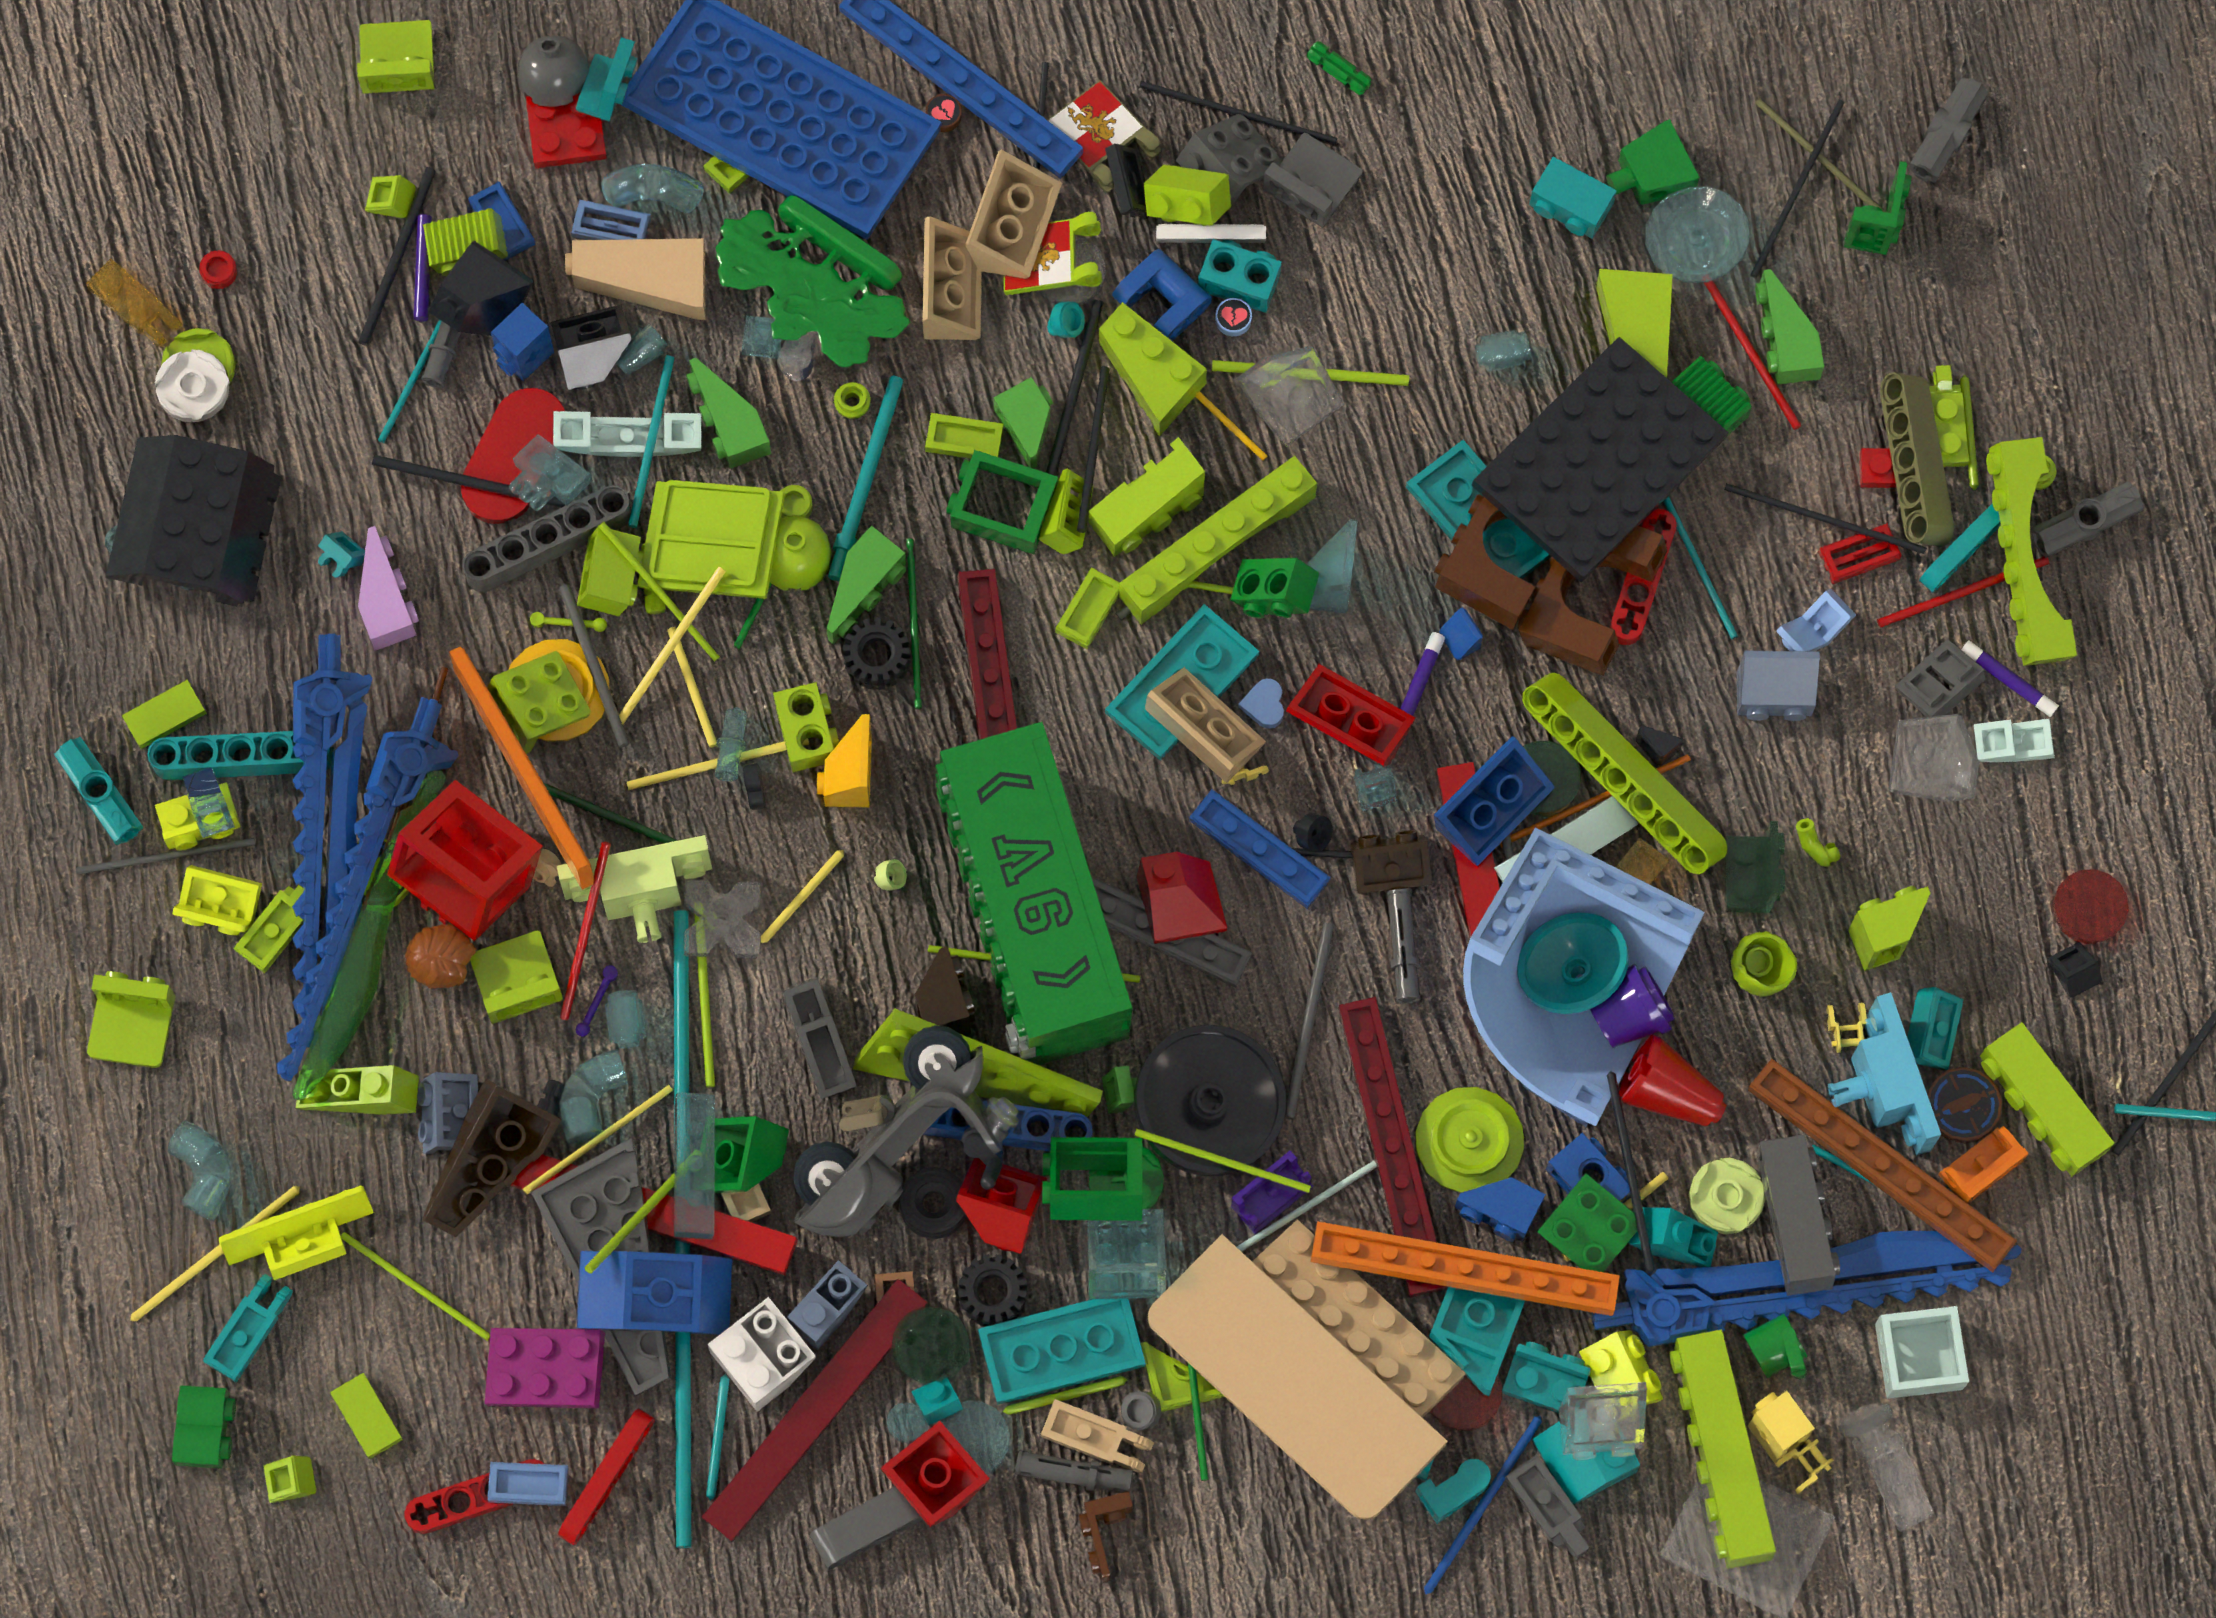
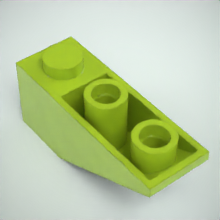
(365, 1091)

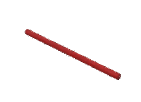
(1753, 355)
(1950, 596)
(585, 931)

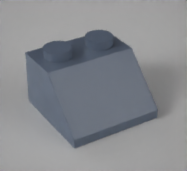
(1777, 684)

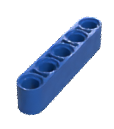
(1057, 1122)

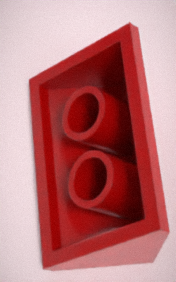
(1351, 715)

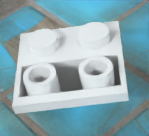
(762, 1354)

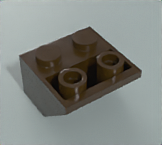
(941, 997)

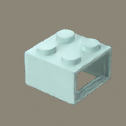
(1921, 1352)

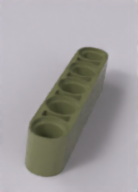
(1916, 459)

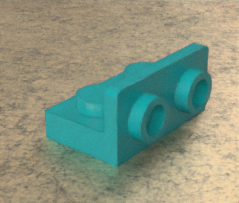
(1542, 1376)

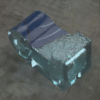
(207, 798)

